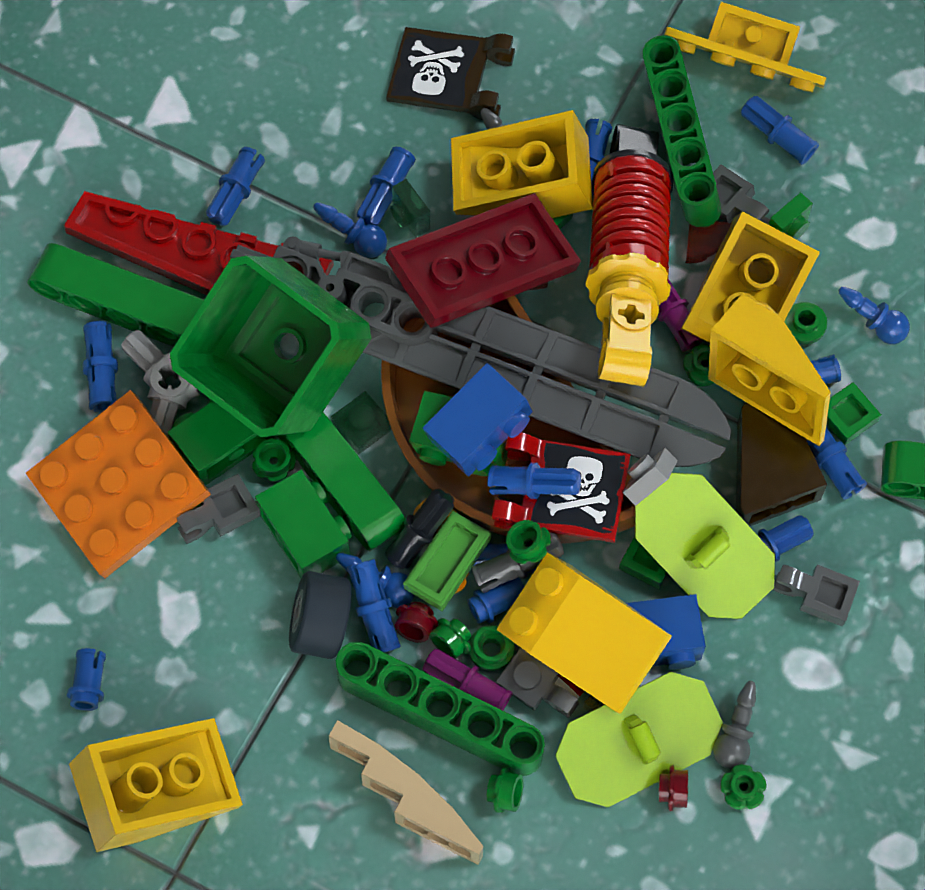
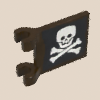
(447, 70)

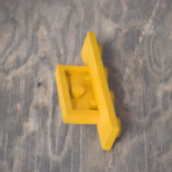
(751, 40)

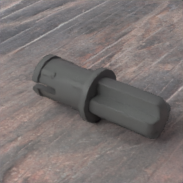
(504, 568)

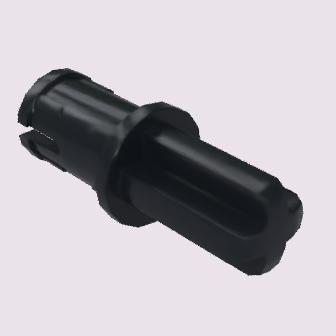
(420, 529)

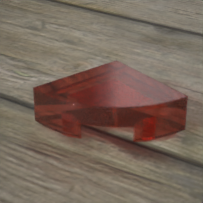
(705, 241)

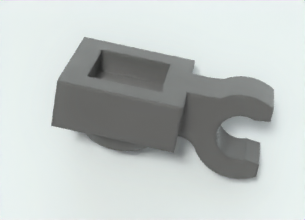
(737, 196)
(225, 509)
(824, 593)
(533, 682)

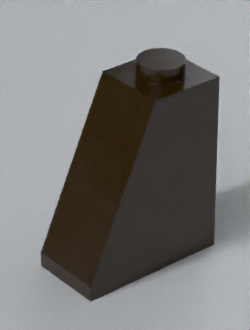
(773, 468)

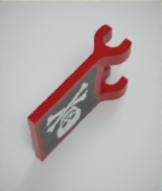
(591, 512)

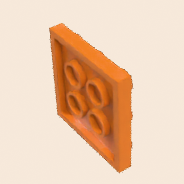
(117, 484)

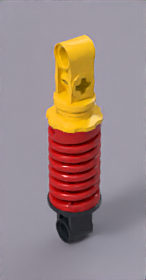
(629, 251)

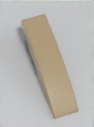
(419, 805)

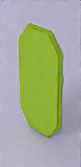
(705, 546)
(618, 754)

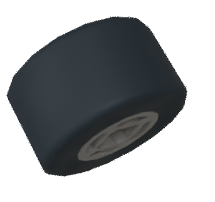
(320, 615)

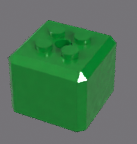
(236, 353)

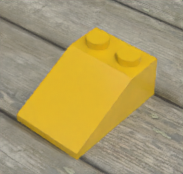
(523, 159)
(751, 262)
(767, 368)
(584, 632)
(153, 783)

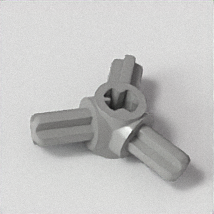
(157, 369)

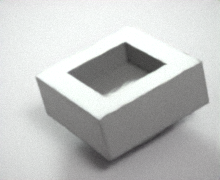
(648, 475)

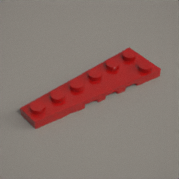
(160, 242)

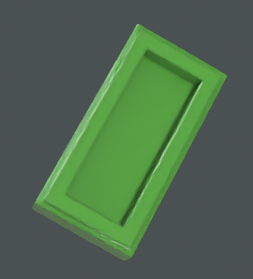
(447, 561)

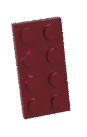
(482, 260)

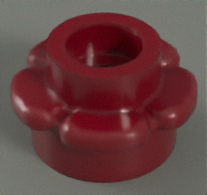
(415, 621)
(674, 788)

